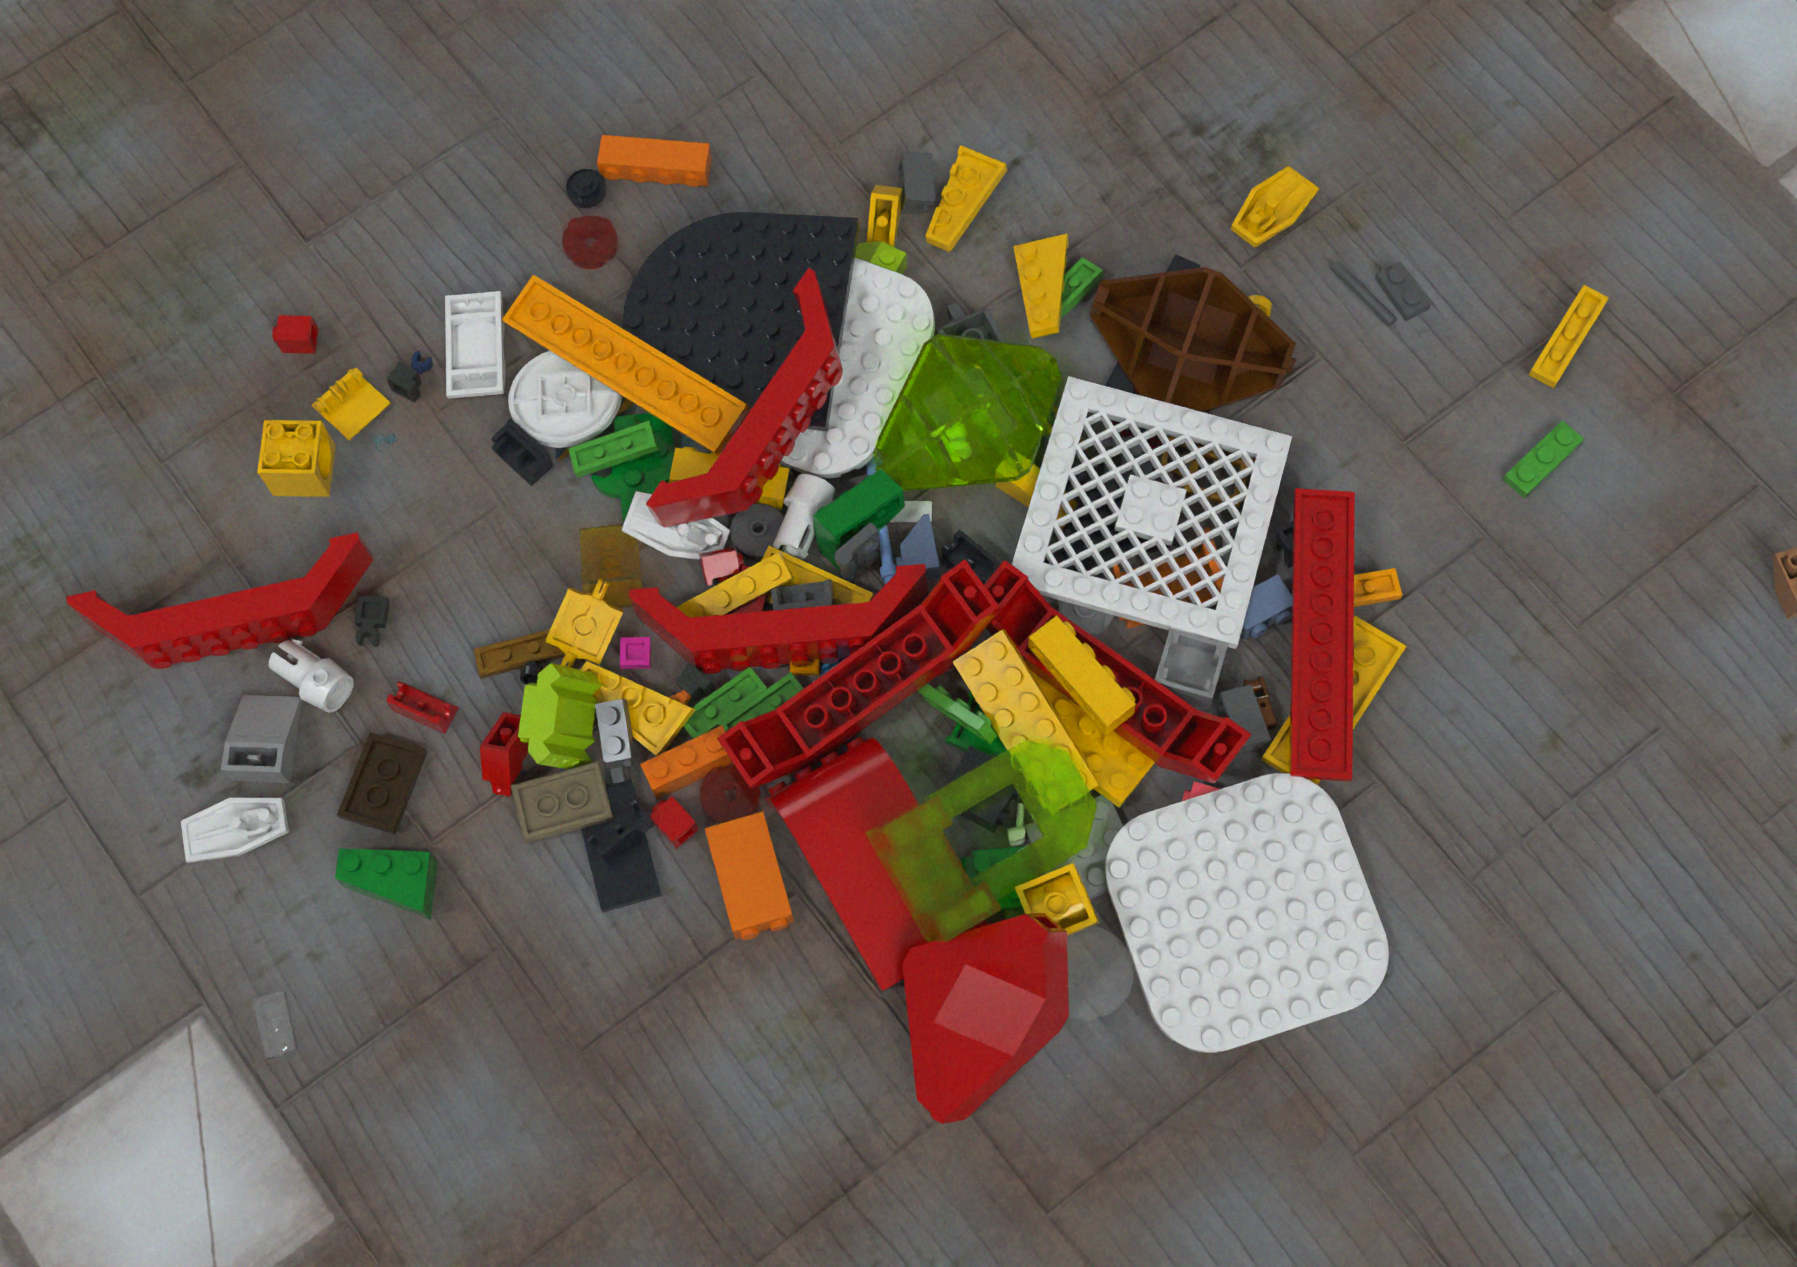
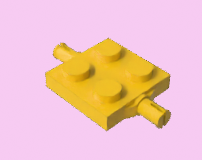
(584, 625)

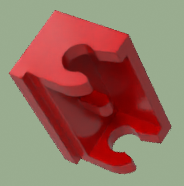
(422, 707)

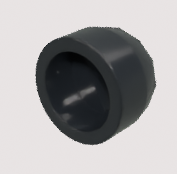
(530, 671)

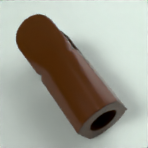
(1263, 702)

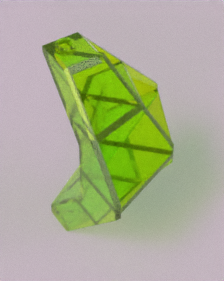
(968, 414)

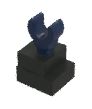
(406, 379)

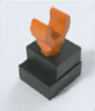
(692, 684)

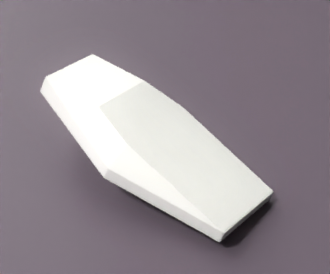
(681, 540)
(233, 828)

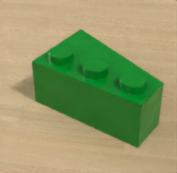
(872, 500)
(390, 876)

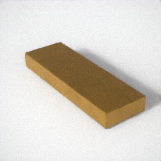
(513, 653)

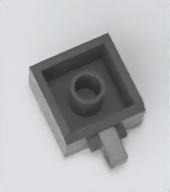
(974, 325)

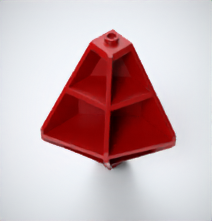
(983, 1009)

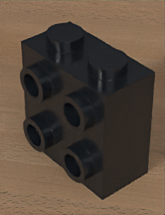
(992, 810)

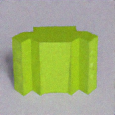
(559, 716)

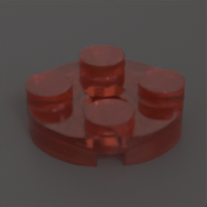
(590, 227)
(713, 797)

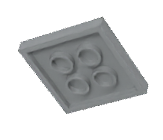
(1090, 860)

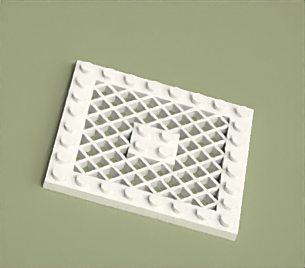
(1151, 510)

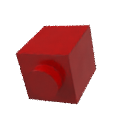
(296, 334)
(673, 822)

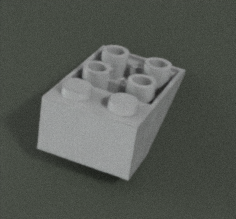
(262, 739)

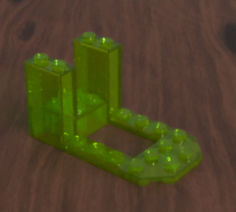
(926, 866)

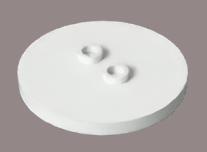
(560, 403)

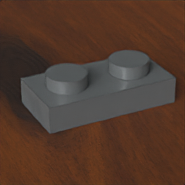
(1402, 291)

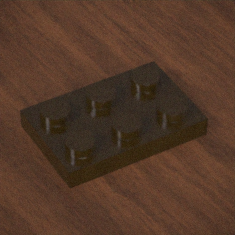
(382, 783)

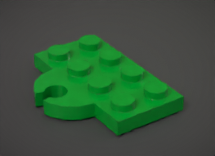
(641, 473)

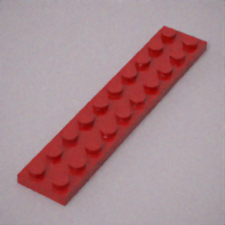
(1322, 635)

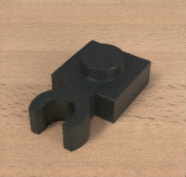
(370, 615)

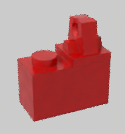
(503, 754)

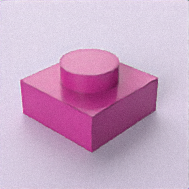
(635, 653)

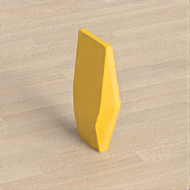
(1273, 206)

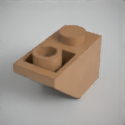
(1786, 580)

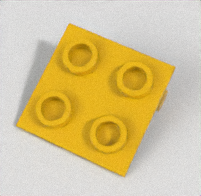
(351, 404)

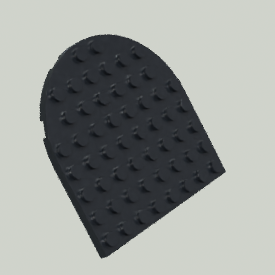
(726, 299)

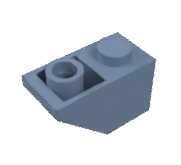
(1268, 604)

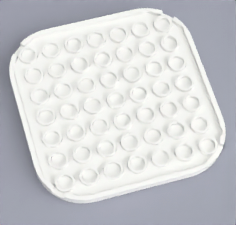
(881, 339)
(1245, 913)

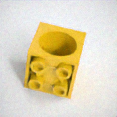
(296, 458)
(1061, 898)

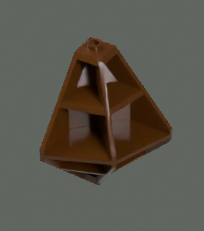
(1191, 338)

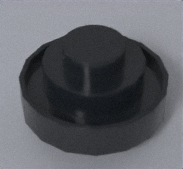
(586, 188)

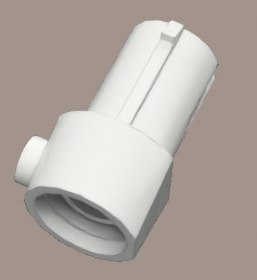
(804, 500)
(318, 679)

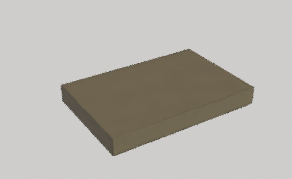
(562, 802)

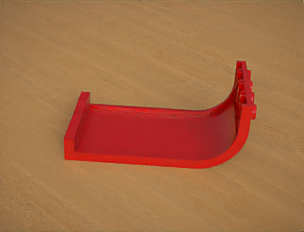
(828, 819)

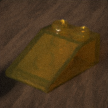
(613, 557)

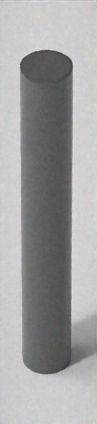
(1363, 293)

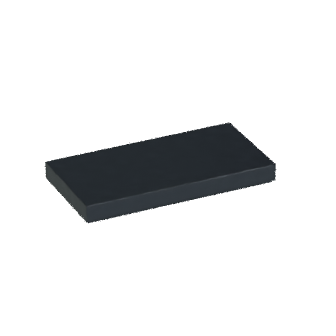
(631, 874)

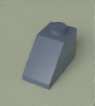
(920, 548)

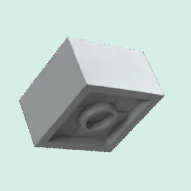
(1191, 667)

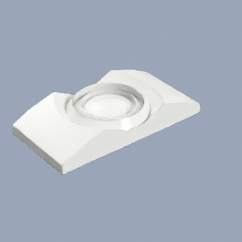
(474, 345)

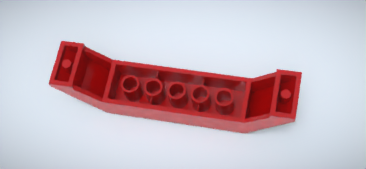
(769, 427)
(237, 618)
(780, 635)
(864, 682)
(1162, 722)

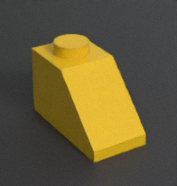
(884, 214)

